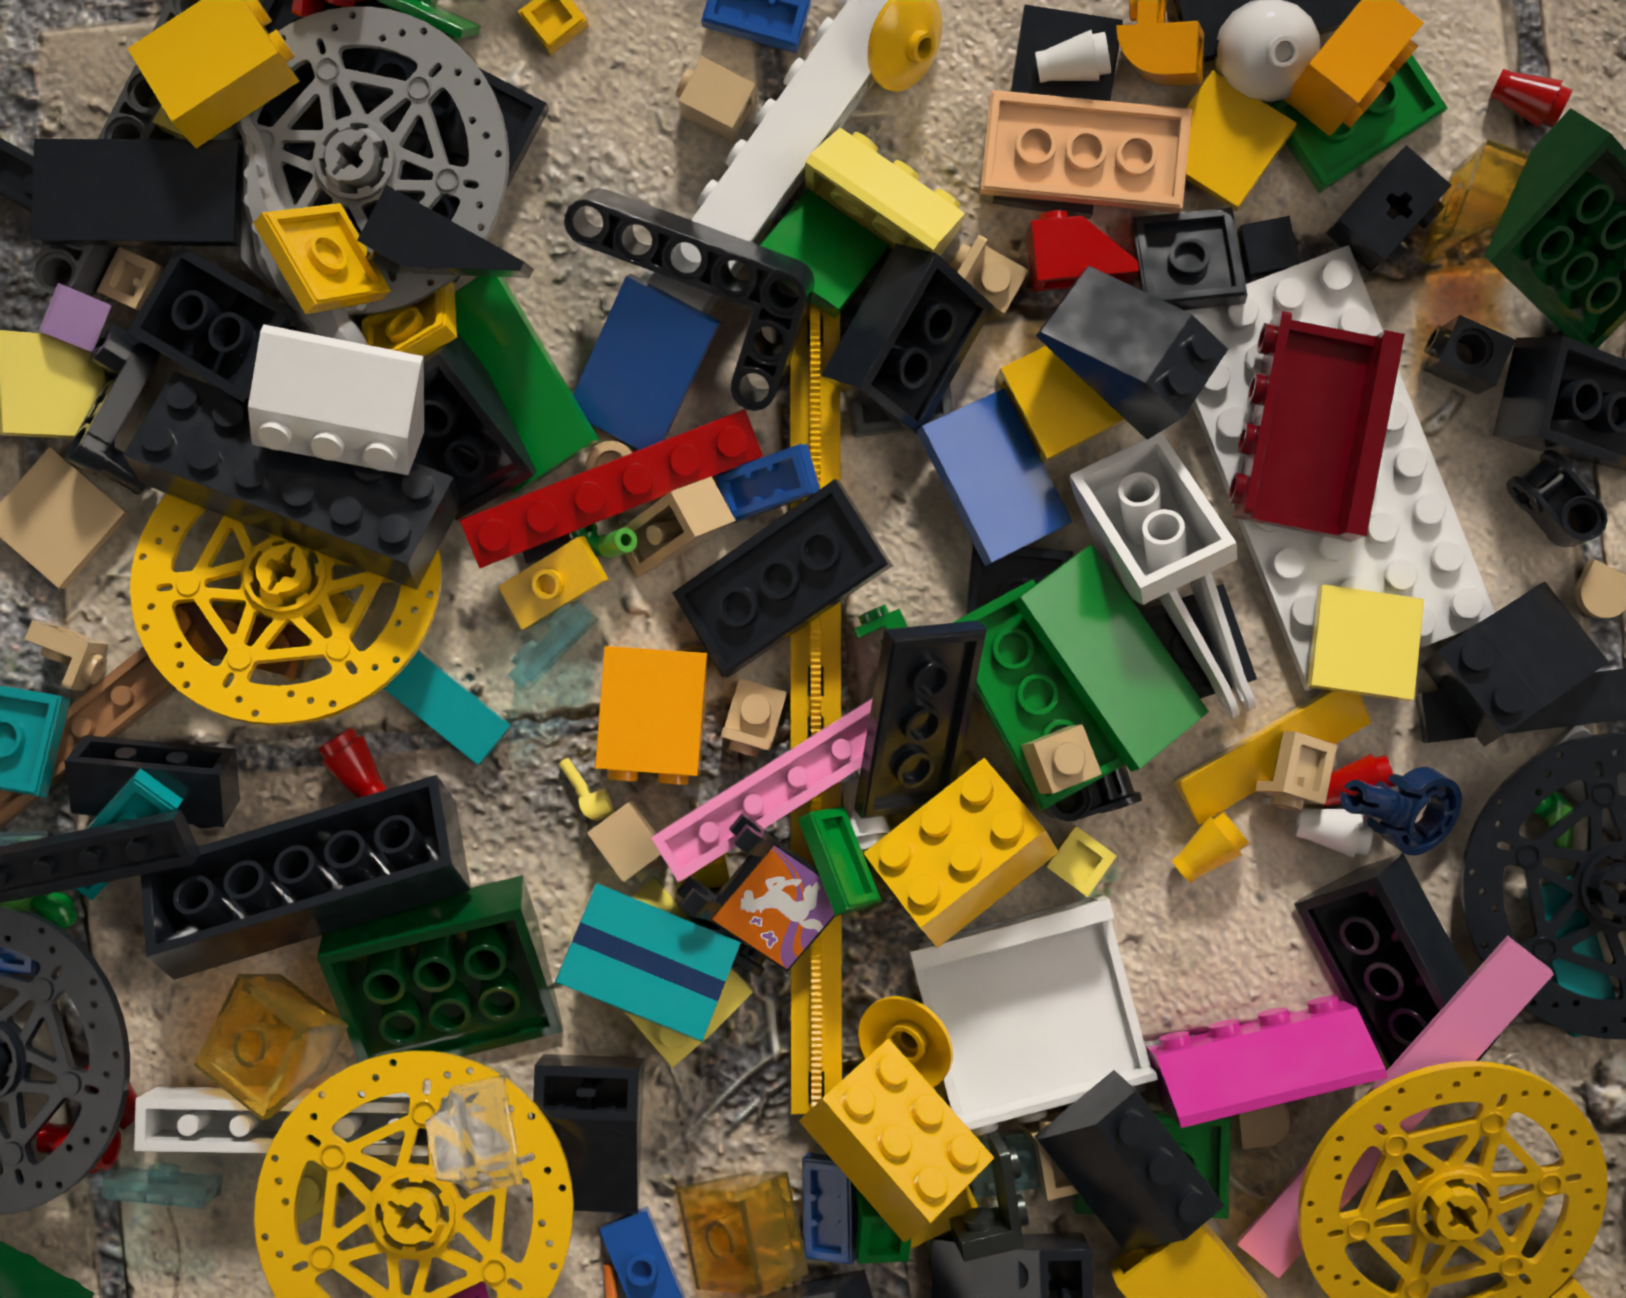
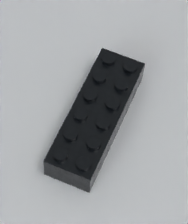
(377, 520)
(305, 878)

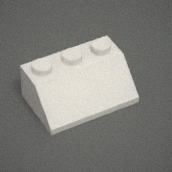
(337, 400)

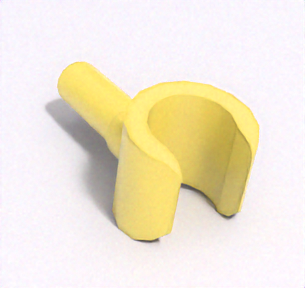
(593, 805)

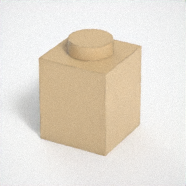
(716, 99)
(1061, 759)
(627, 843)

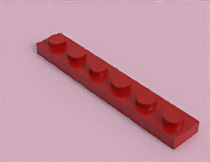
(611, 488)

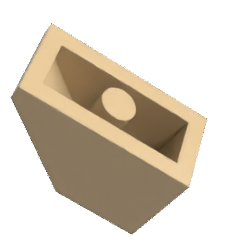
(677, 524)

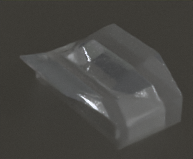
(475, 1137)

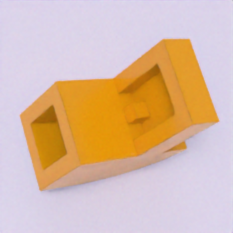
(1160, 50)

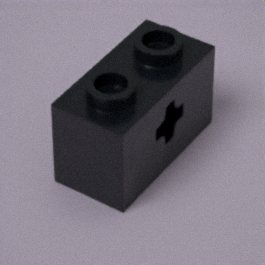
(1411, 190)

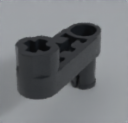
(129, 367)

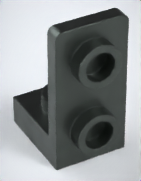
(996, 1229)

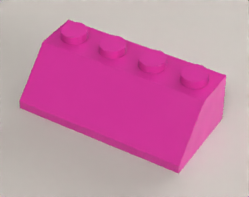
(1264, 1061)

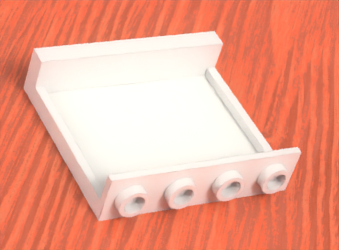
(1032, 1012)

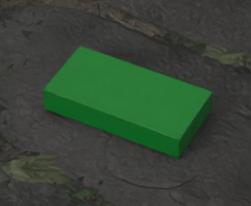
(839, 860)

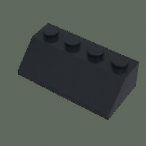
(1385, 951)

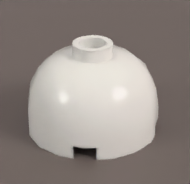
(1266, 48)

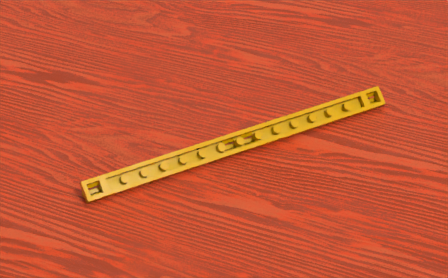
(818, 972)

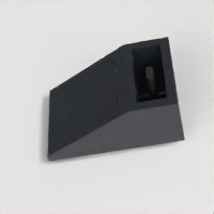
(598, 1120)
(1046, 1268)

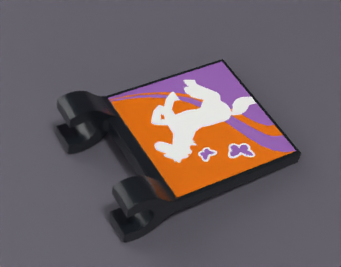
(769, 901)

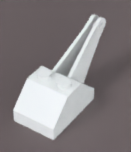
(1159, 536)

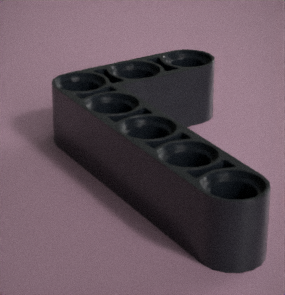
(711, 275)

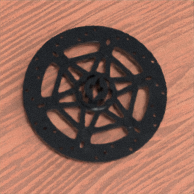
(1592, 867)
(24, 1179)

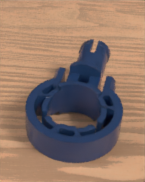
(1395, 809)

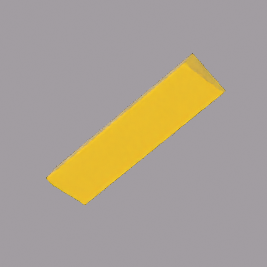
(1237, 769)

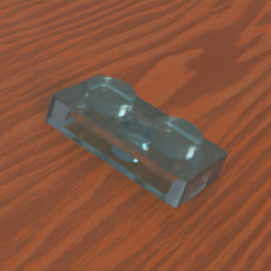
(537, 659)

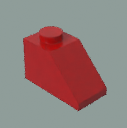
(1066, 245)

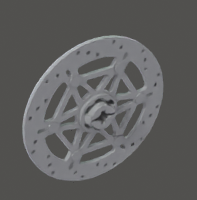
(374, 143)

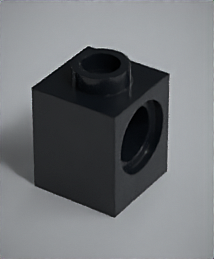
(1488, 350)

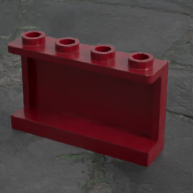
(1316, 428)

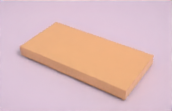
(1086, 151)

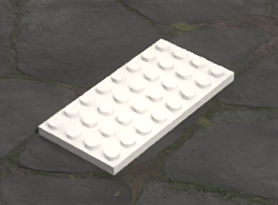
(1412, 531)

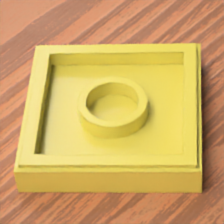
(44, 385)
(1365, 643)

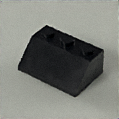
(908, 337)
(1128, 1167)

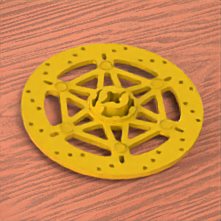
(284, 603)
(1447, 1186)
(395, 1231)

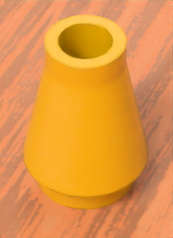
(1210, 848)

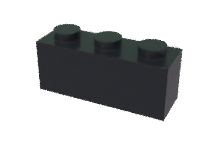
(198, 774)

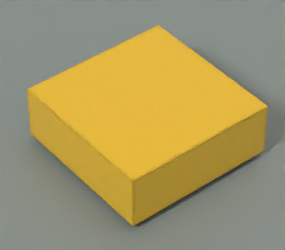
(553, 22)

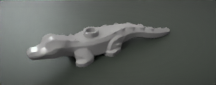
(261, 197)

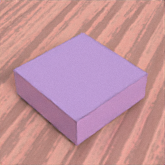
(75, 317)

